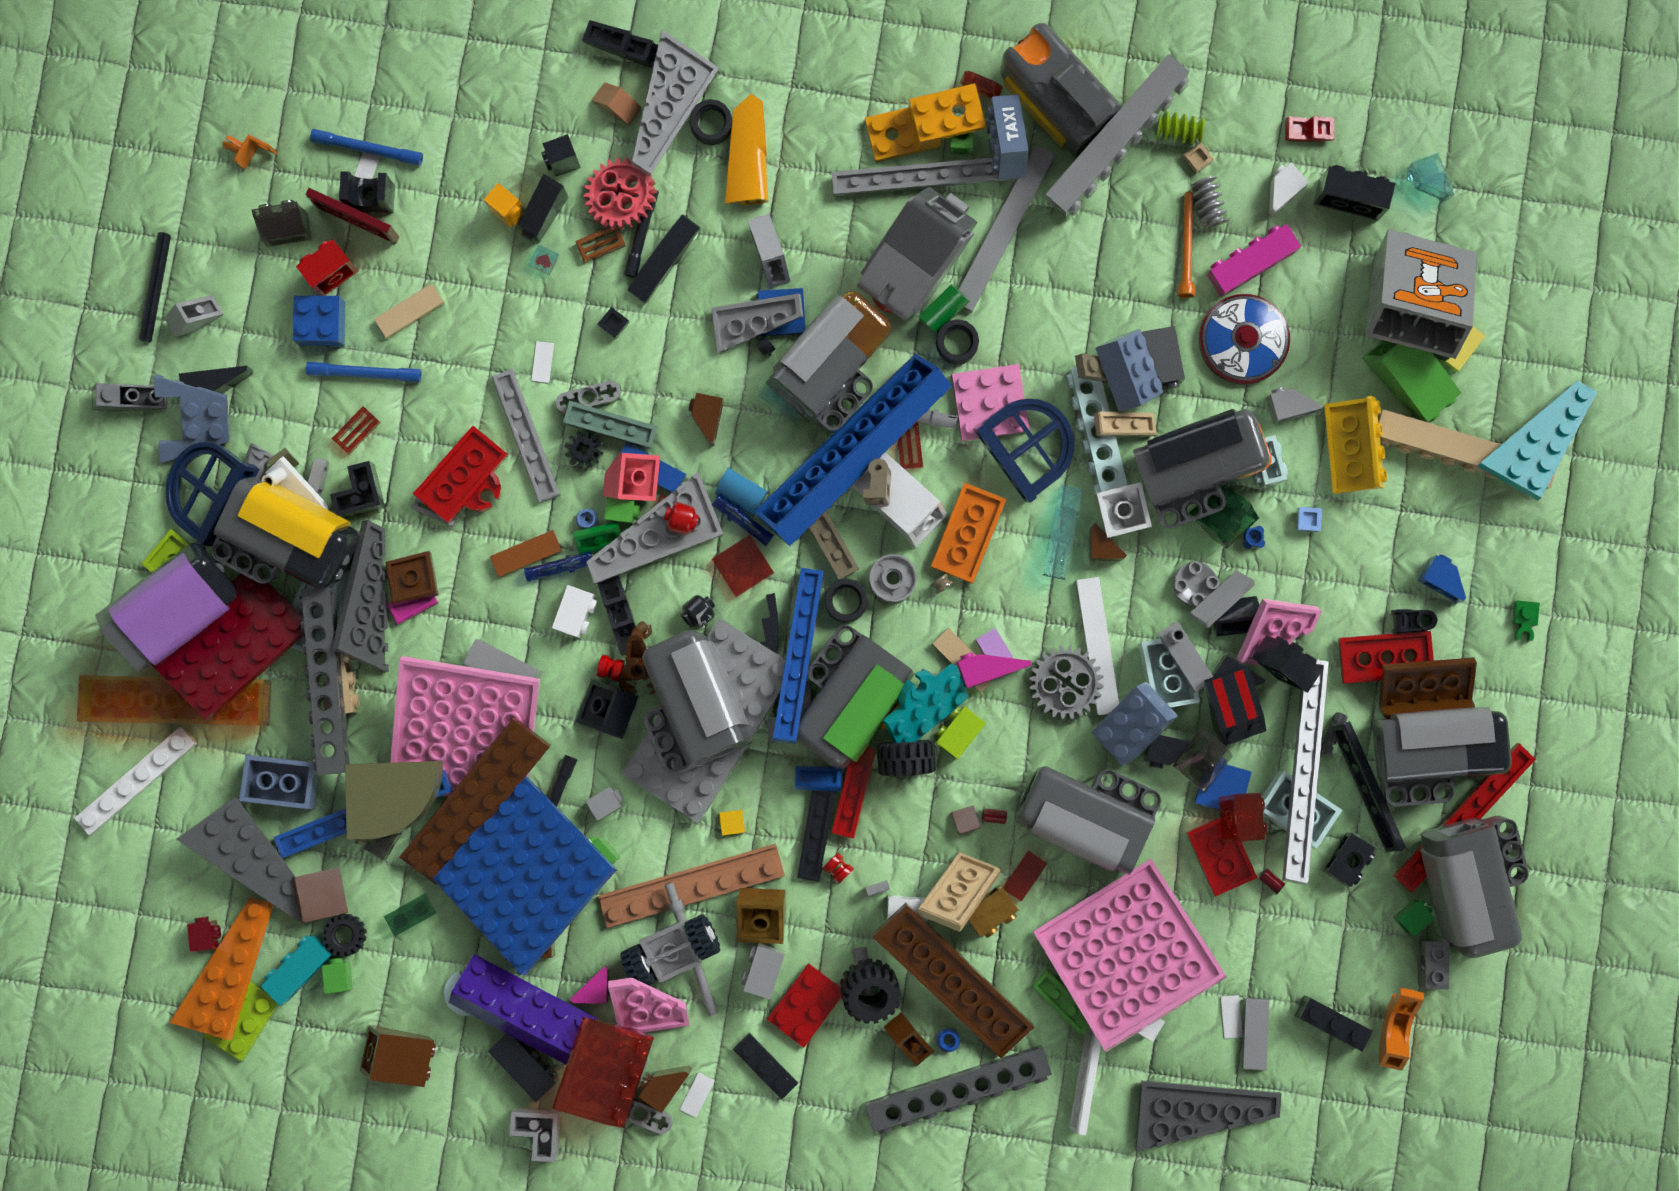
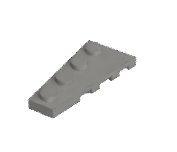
(751, 319)

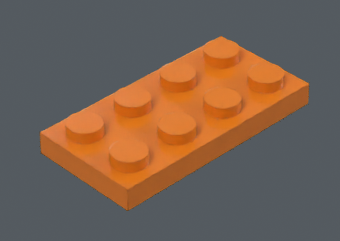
(968, 533)

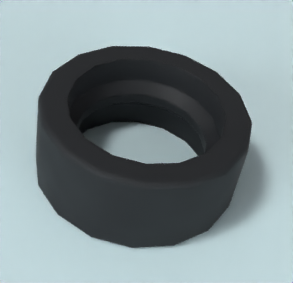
(706, 105)
(962, 325)
(843, 583)

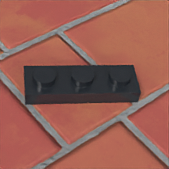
(765, 1065)

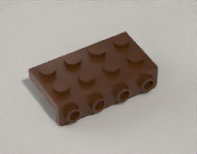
(1427, 686)

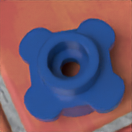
(1259, 536)

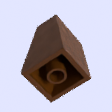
(397, 1056)

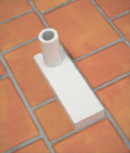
(285, 475)

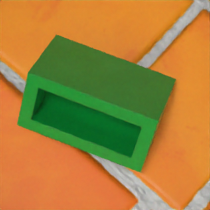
(944, 308)

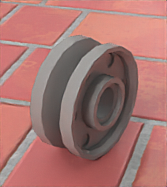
(897, 565)

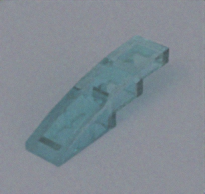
(1062, 532)

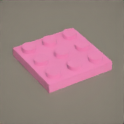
(985, 392)

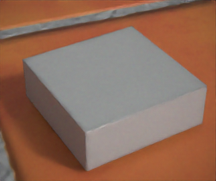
(877, 888)

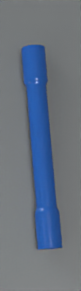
(331, 139)
(327, 369)

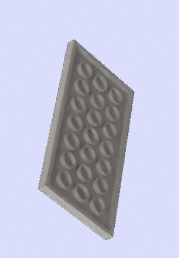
(757, 682)

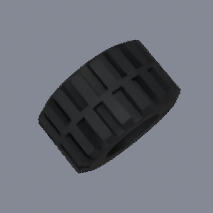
(906, 758)
(870, 1007)

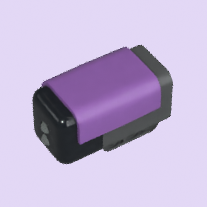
(167, 607)

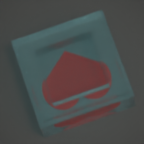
(543, 259)

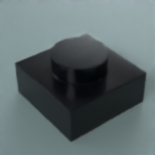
(613, 323)

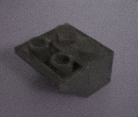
(282, 223)

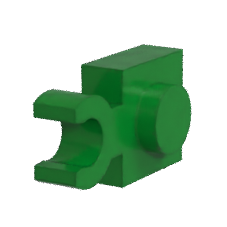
(1526, 615)

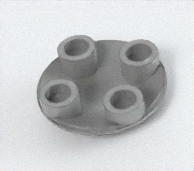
(1194, 583)

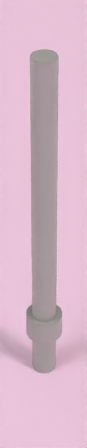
(676, 907)

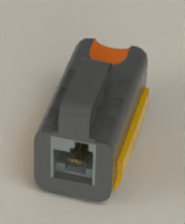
(1057, 89)

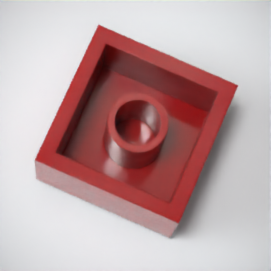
(326, 267)

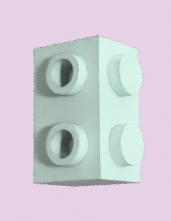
(1277, 470)

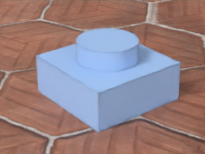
(1309, 519)

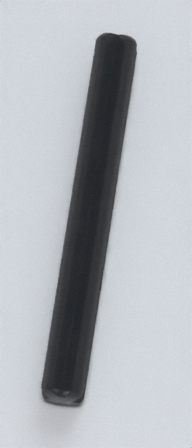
(154, 287)

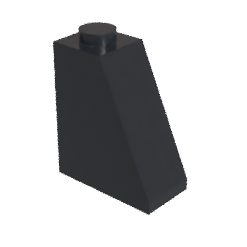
(542, 208)

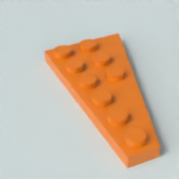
(221, 988)

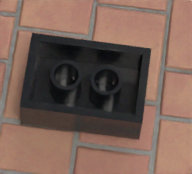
(1354, 192)

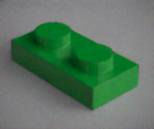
(596, 537)

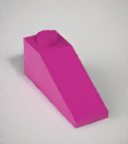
(984, 668)

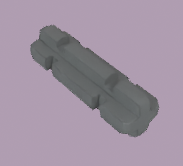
(1329, 738)

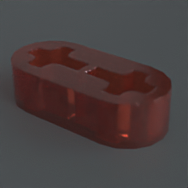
(984, 85)

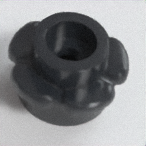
(765, 346)

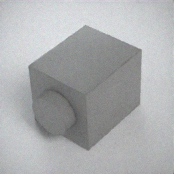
(605, 803)

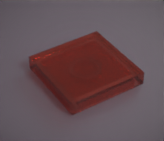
(742, 566)

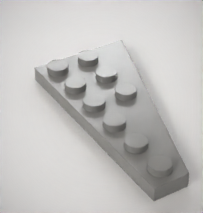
(673, 91)
(651, 540)

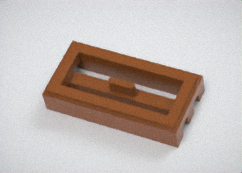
(586, 258)

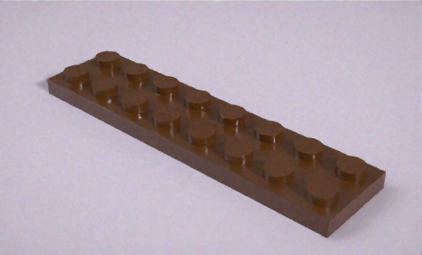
(475, 798)
(953, 980)

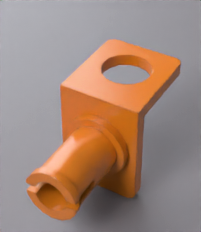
(246, 149)

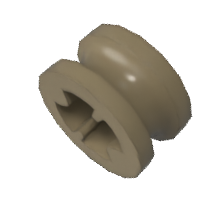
(942, 583)

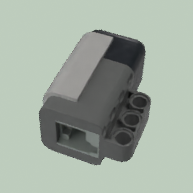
(1437, 746)

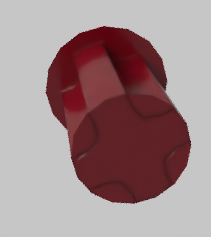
(994, 816)
(1272, 881)

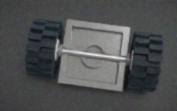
(671, 951)

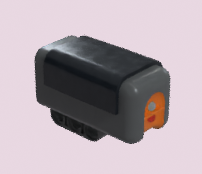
(1198, 460)

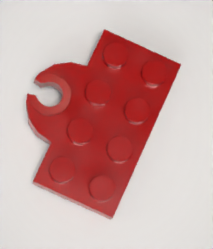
(463, 477)

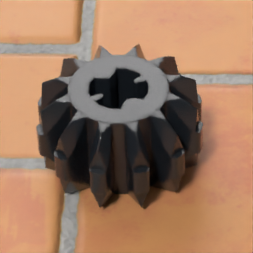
(576, 446)

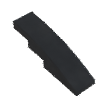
(620, 43)
(664, 258)
(618, 610)
(771, 625)

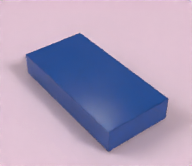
(817, 778)

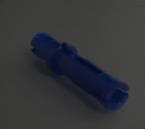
(720, 504)
(533, 572)

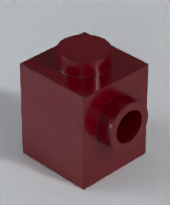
(203, 934)

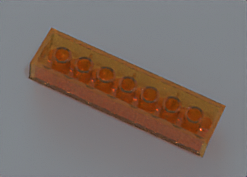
(157, 702)

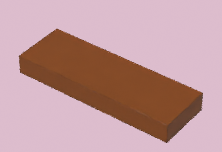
(526, 553)

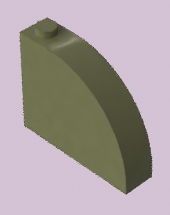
(388, 797)

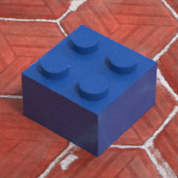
(319, 321)

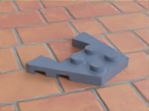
(202, 415)

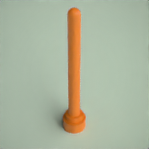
(1186, 288)

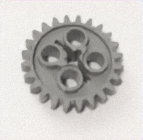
(1079, 665)

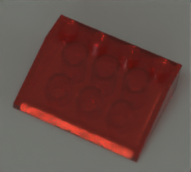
(603, 1072)

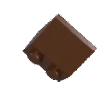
(662, 1086)

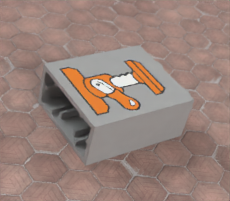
(1422, 294)

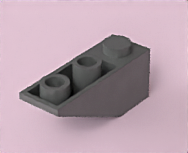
(125, 398)

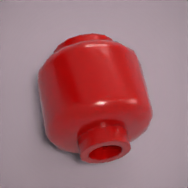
(681, 518)

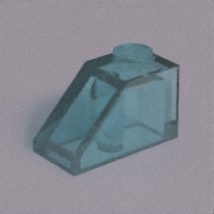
(1430, 177)

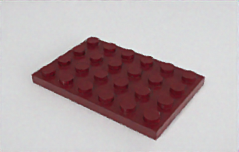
(233, 648)

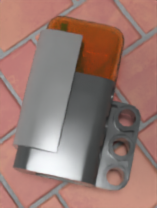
(828, 359)

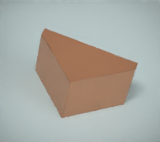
(617, 103)

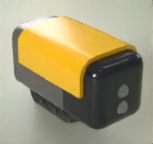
(282, 534)

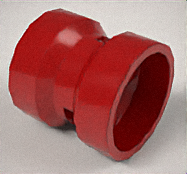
(605, 666)
(842, 872)

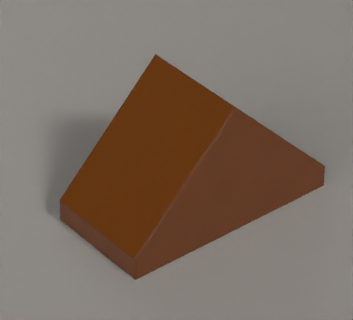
(1101, 547)

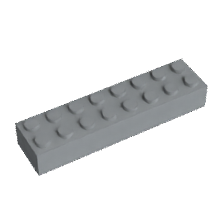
(1117, 136)

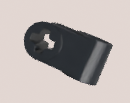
(1409, 620)

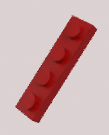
(853, 794)

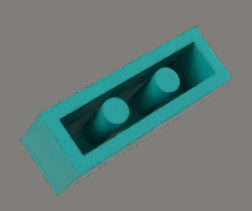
(296, 969)

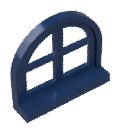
(1006, 460)
(239, 471)

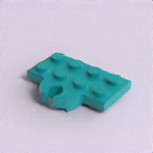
(926, 705)

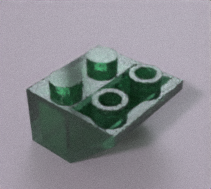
(1229, 523)

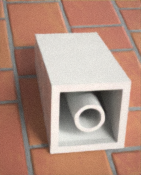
(911, 506)

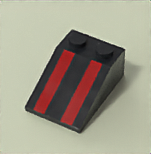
(1234, 705)

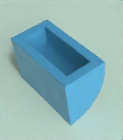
(741, 491)

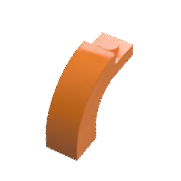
(1397, 1028)

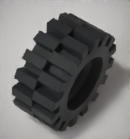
(330, 935)

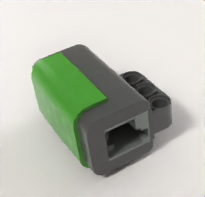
(854, 698)

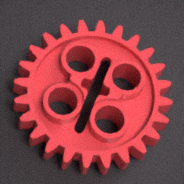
(614, 212)

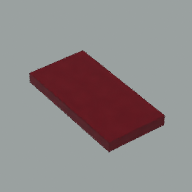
(352, 215)

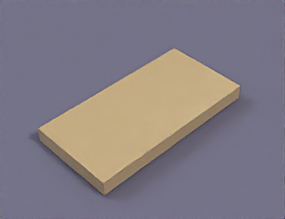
(959, 891)

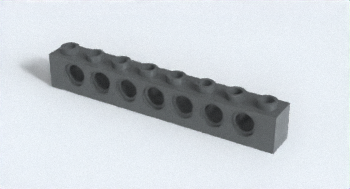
(334, 690)
(877, 1107)

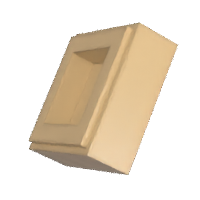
(1198, 158)

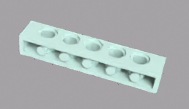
(1091, 444)

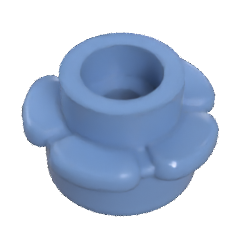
(582, 514)

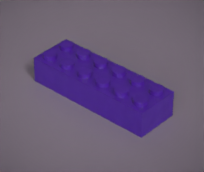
(518, 1008)

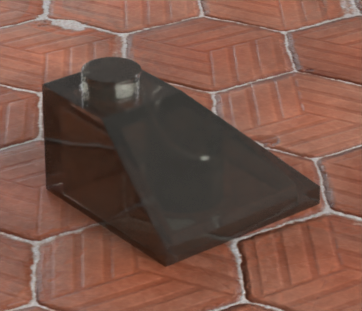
(1203, 760)

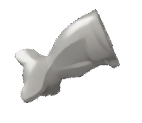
(258, 457)

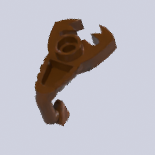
(634, 665)

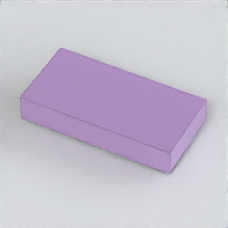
(993, 645)

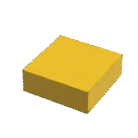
(732, 822)

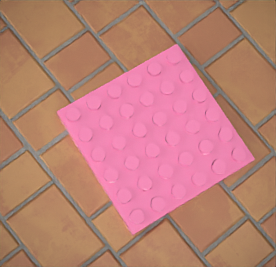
(456, 712)
(1129, 955)

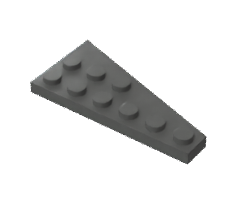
(364, 606)
(1189, 1111)

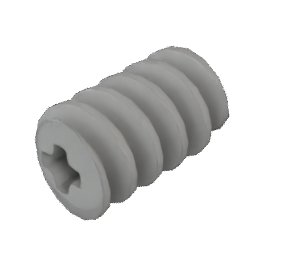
(1208, 203)

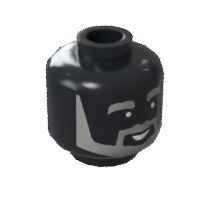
(698, 611)

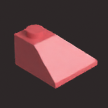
(632, 477)

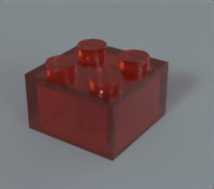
(1242, 817)

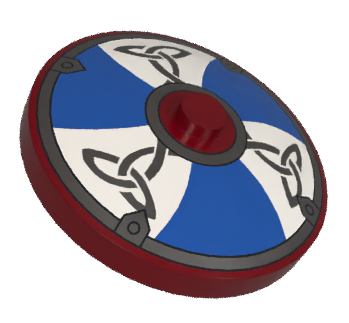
(1244, 339)

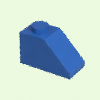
(1443, 578)

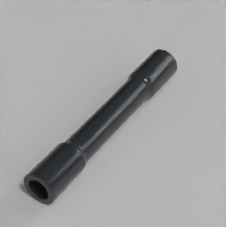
(634, 257)
(563, 775)

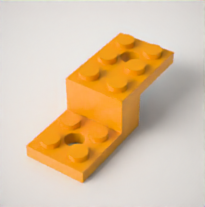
(925, 122)

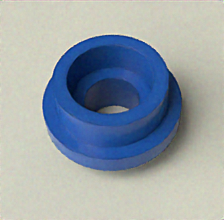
(948, 1047)

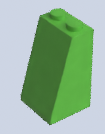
(1413, 378)

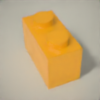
(504, 205)

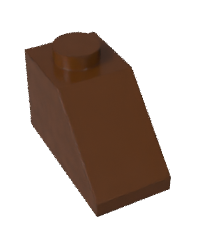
(707, 413)
(908, 1039)

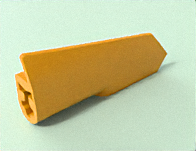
(747, 155)

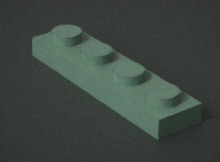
(609, 424)

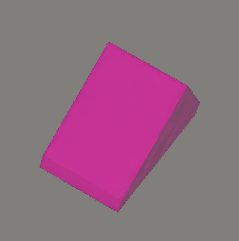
(595, 990)

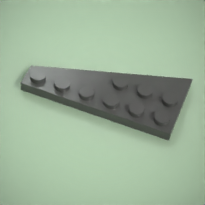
(241, 849)

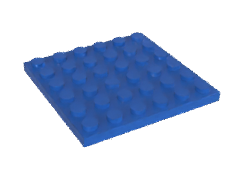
(524, 875)

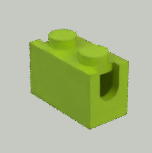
(960, 732)

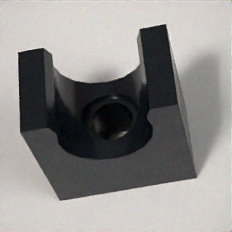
(353, 192)

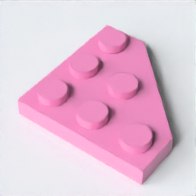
(1277, 619)
(646, 1007)

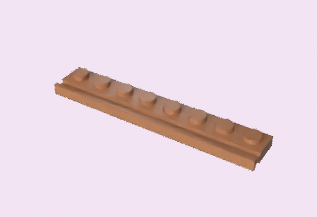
(692, 885)

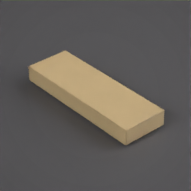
(409, 311)
(1125, 424)
(952, 648)

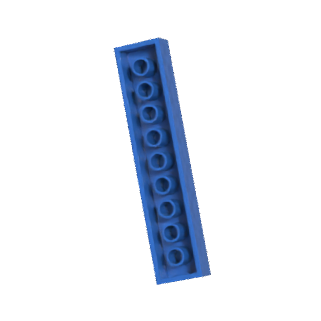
(852, 448)

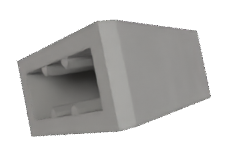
(769, 250)

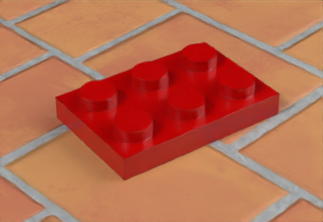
(1222, 863)
(805, 1005)

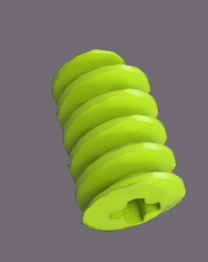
(1181, 127)

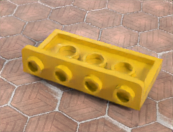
(1355, 445)

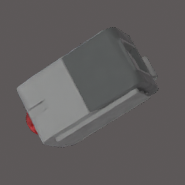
(917, 252)

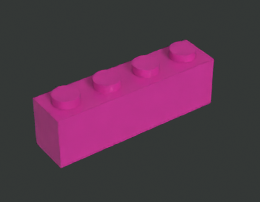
(1254, 260)

